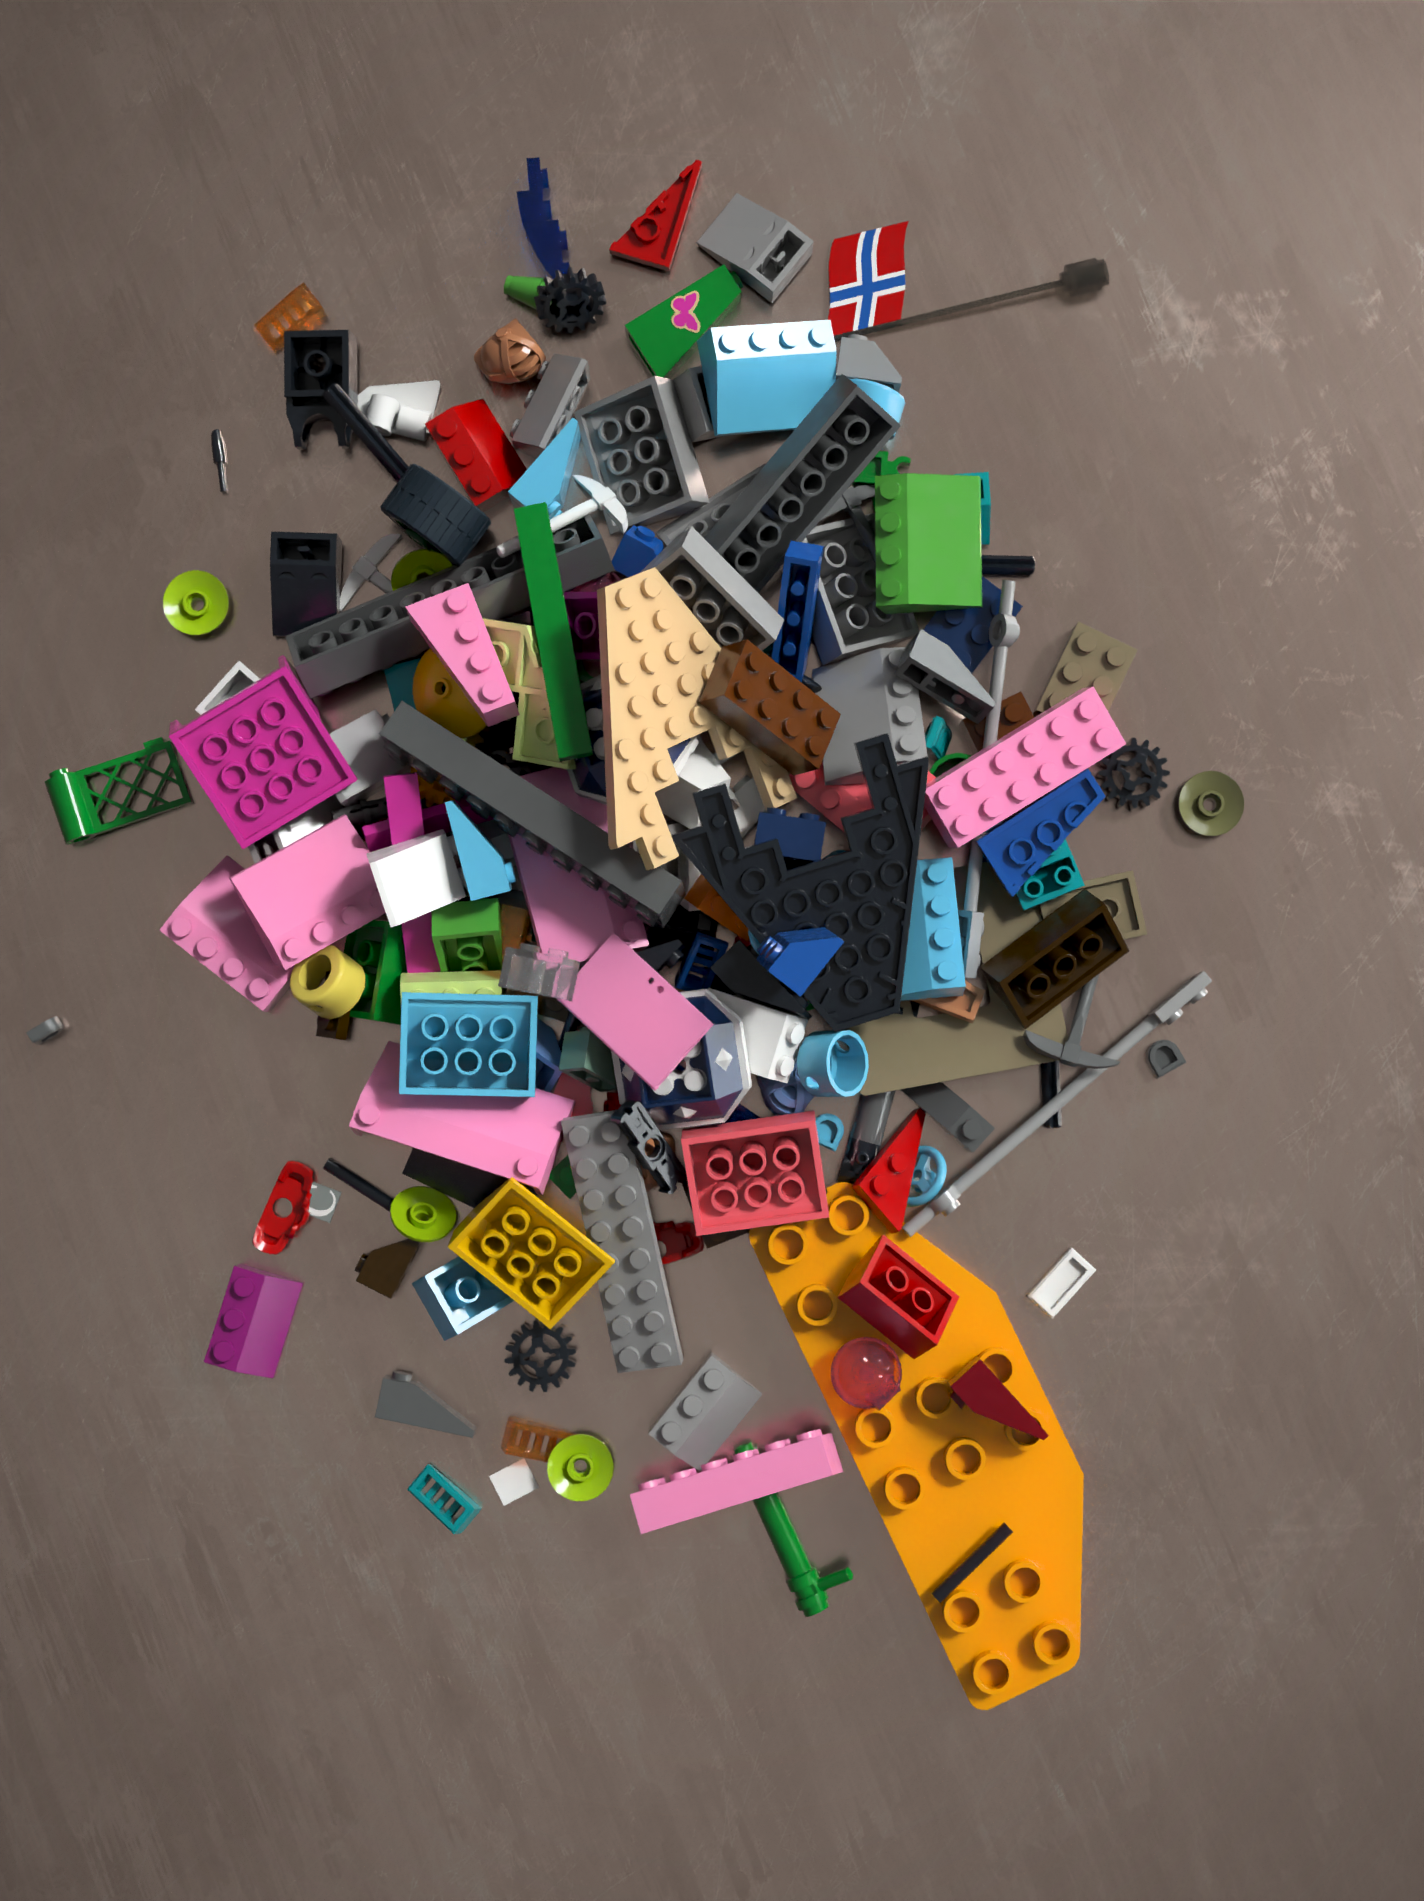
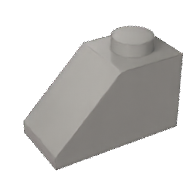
(866, 361)

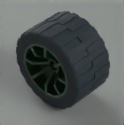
(435, 514)

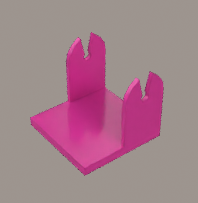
(263, 755)

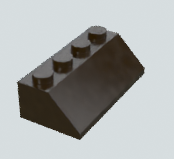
(1055, 958)

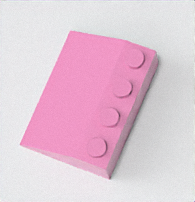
(310, 892)
(221, 936)

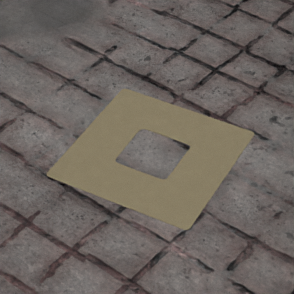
(944, 1048)

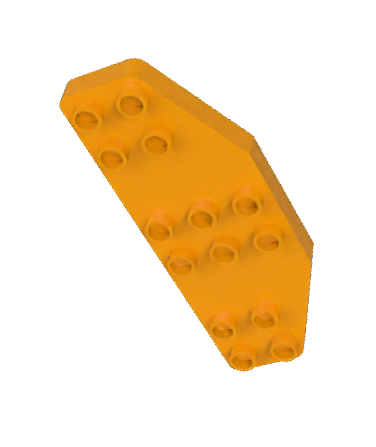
(942, 1469)

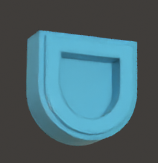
(829, 1131)

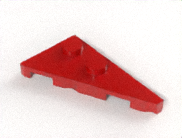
(657, 232)
(888, 1178)

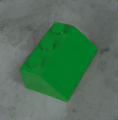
(383, 959)

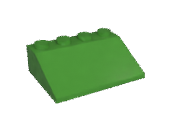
(928, 542)

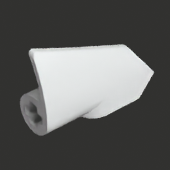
(400, 407)

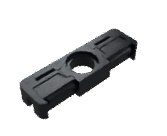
(638, 1129)

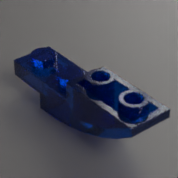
(542, 236)

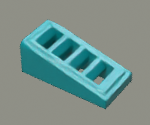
(937, 738)
(445, 1517)

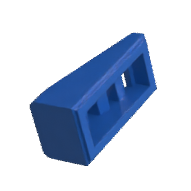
(689, 982)

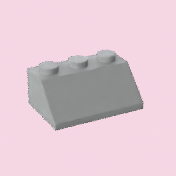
(551, 404)
(704, 1412)

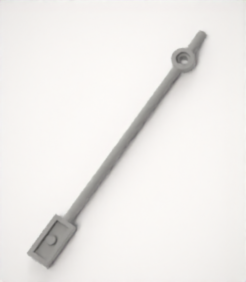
(1002, 634)
(1166, 1012)

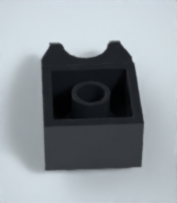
(306, 386)

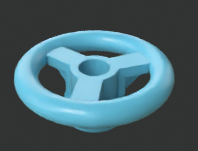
(924, 1179)

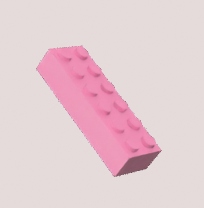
(1021, 767)
(734, 1483)

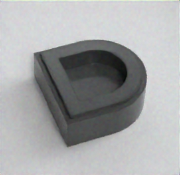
(45, 1030)
(1163, 1057)

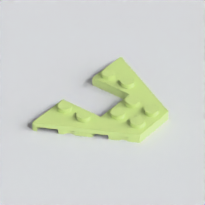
(521, 663)

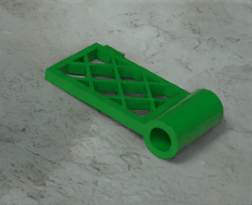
(74, 800)

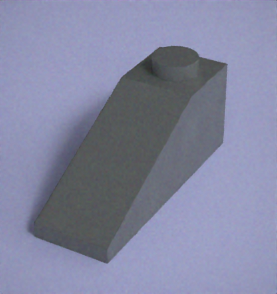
(941, 674)
(951, 1114)
(416, 1405)

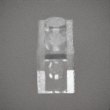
(539, 973)

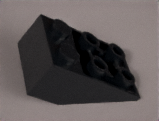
(304, 579)

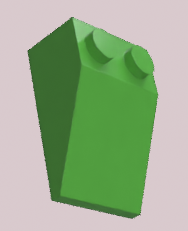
(468, 935)

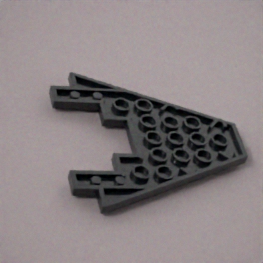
(854, 894)

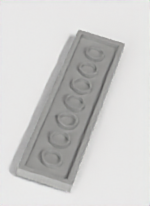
(621, 1224)

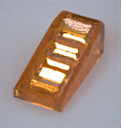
(282, 308)
(514, 926)
(521, 1450)

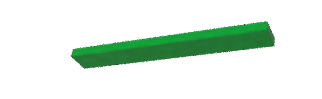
(553, 632)

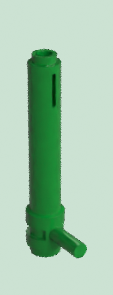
(801, 1576)

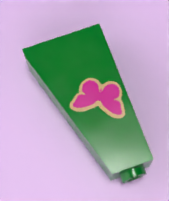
(670, 331)

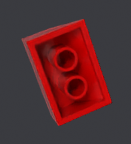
(477, 452)
(899, 1298)

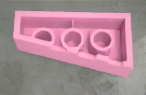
(462, 643)

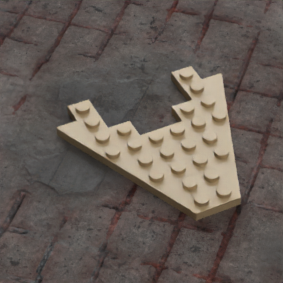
(651, 686)

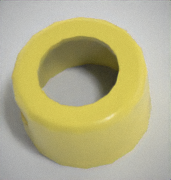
(338, 992)

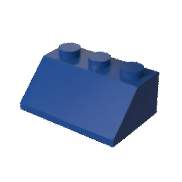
(798, 955)

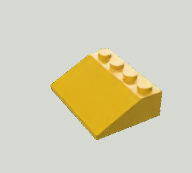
(529, 1252)

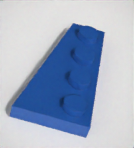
(1030, 836)

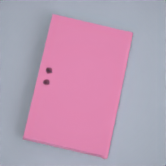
(639, 1021)

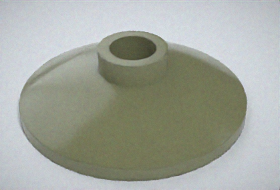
(1227, 803)

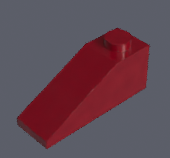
(988, 1397)

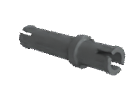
(366, 811)

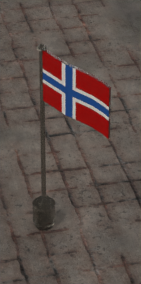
(870, 282)

